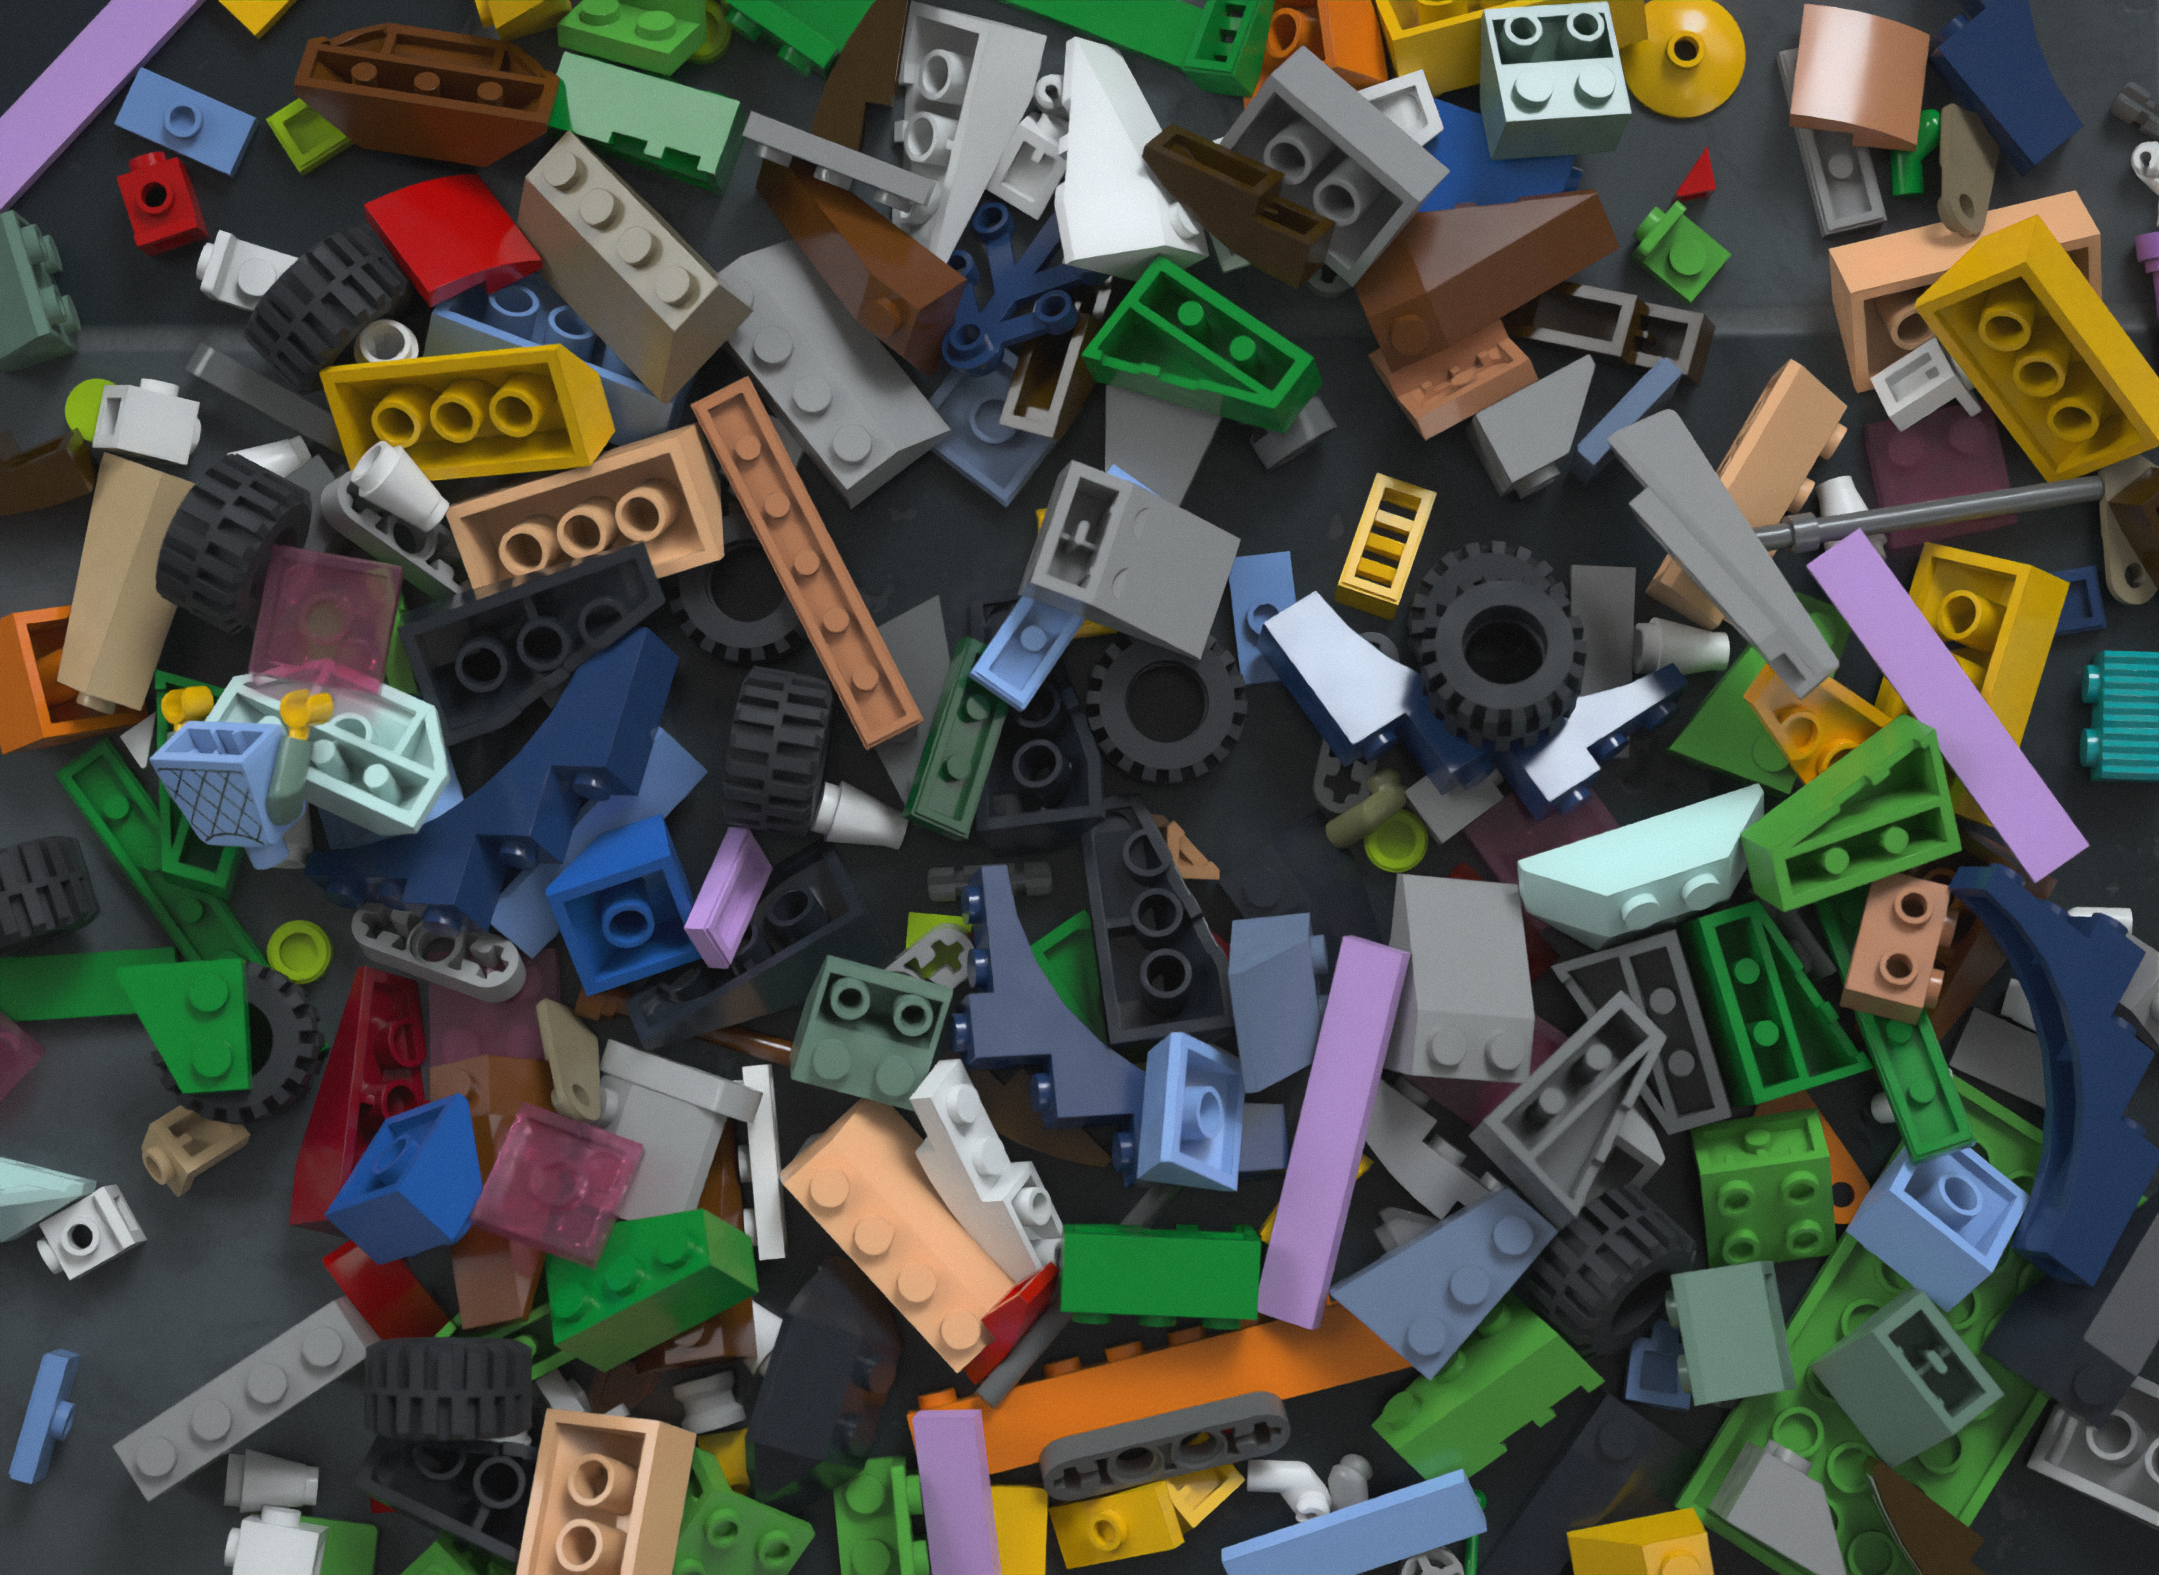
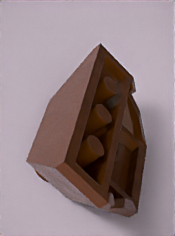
(428, 92)

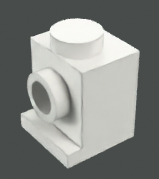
(112, 1229)

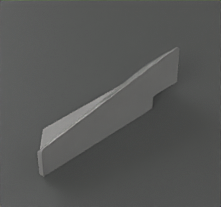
(1717, 548)

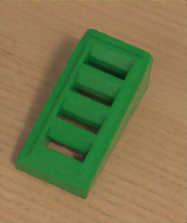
(1228, 66)

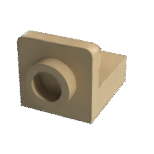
(186, 1145)

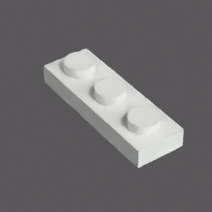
(761, 1165)

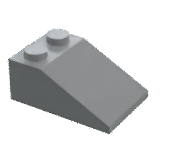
(1466, 981)
(2112, 1463)

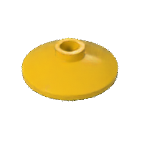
(1678, 86)

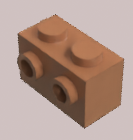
(1897, 948)

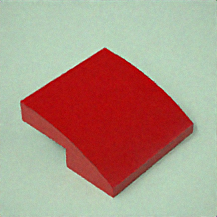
(451, 237)

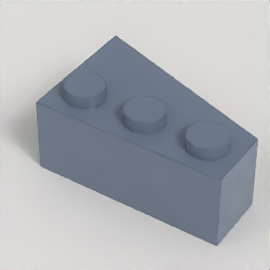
(1447, 1278)

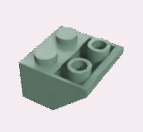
(1551, 81)
(33, 314)
(868, 1032)
(1730, 1332)
(1906, 1378)

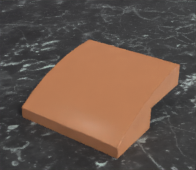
(1859, 77)
(1458, 379)

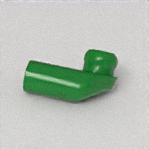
(1907, 165)

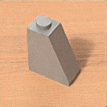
(1156, 441)

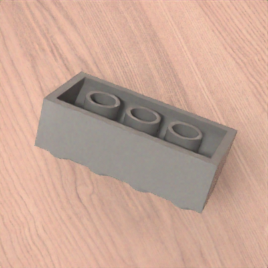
(826, 374)

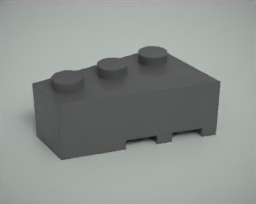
(922, 656)
(1653, 971)
(1570, 1109)

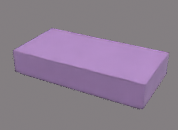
(728, 897)

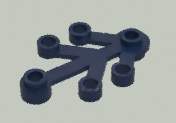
(979, 338)

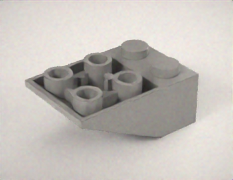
(1129, 561)

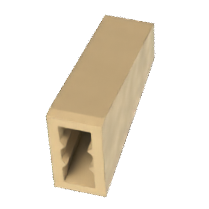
(115, 611)

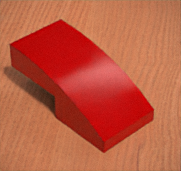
(387, 1294)
(1013, 1318)

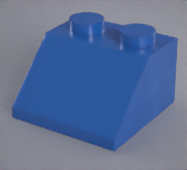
(624, 907)
(412, 1183)

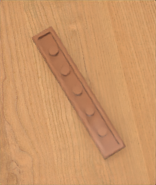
(807, 563)

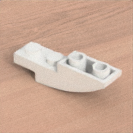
(967, 1163)

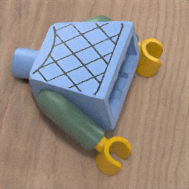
(239, 778)

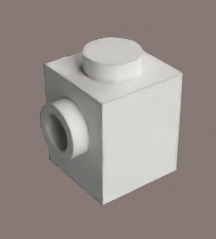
(148, 423)
(276, 1544)

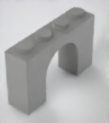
(246, 1398)

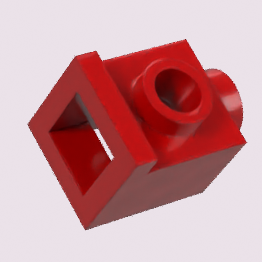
(177, 219)

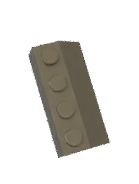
(625, 268)

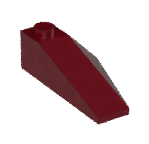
(366, 1080)

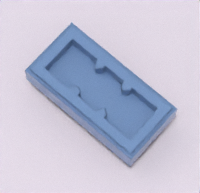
(186, 122)
(1258, 591)
(47, 1416)

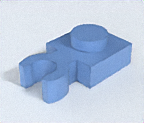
(1653, 1370)

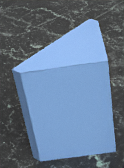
(1191, 1115)

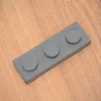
(837, 163)

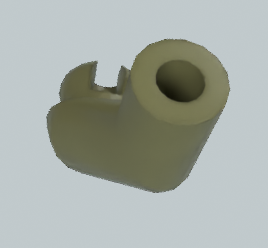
(1371, 812)

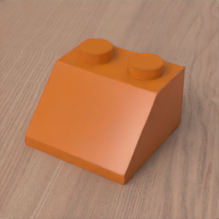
(33, 704)

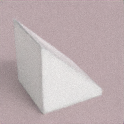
(142, 741)

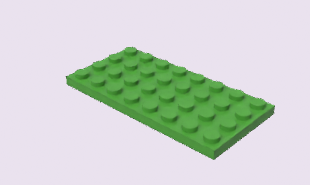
(1813, 1425)

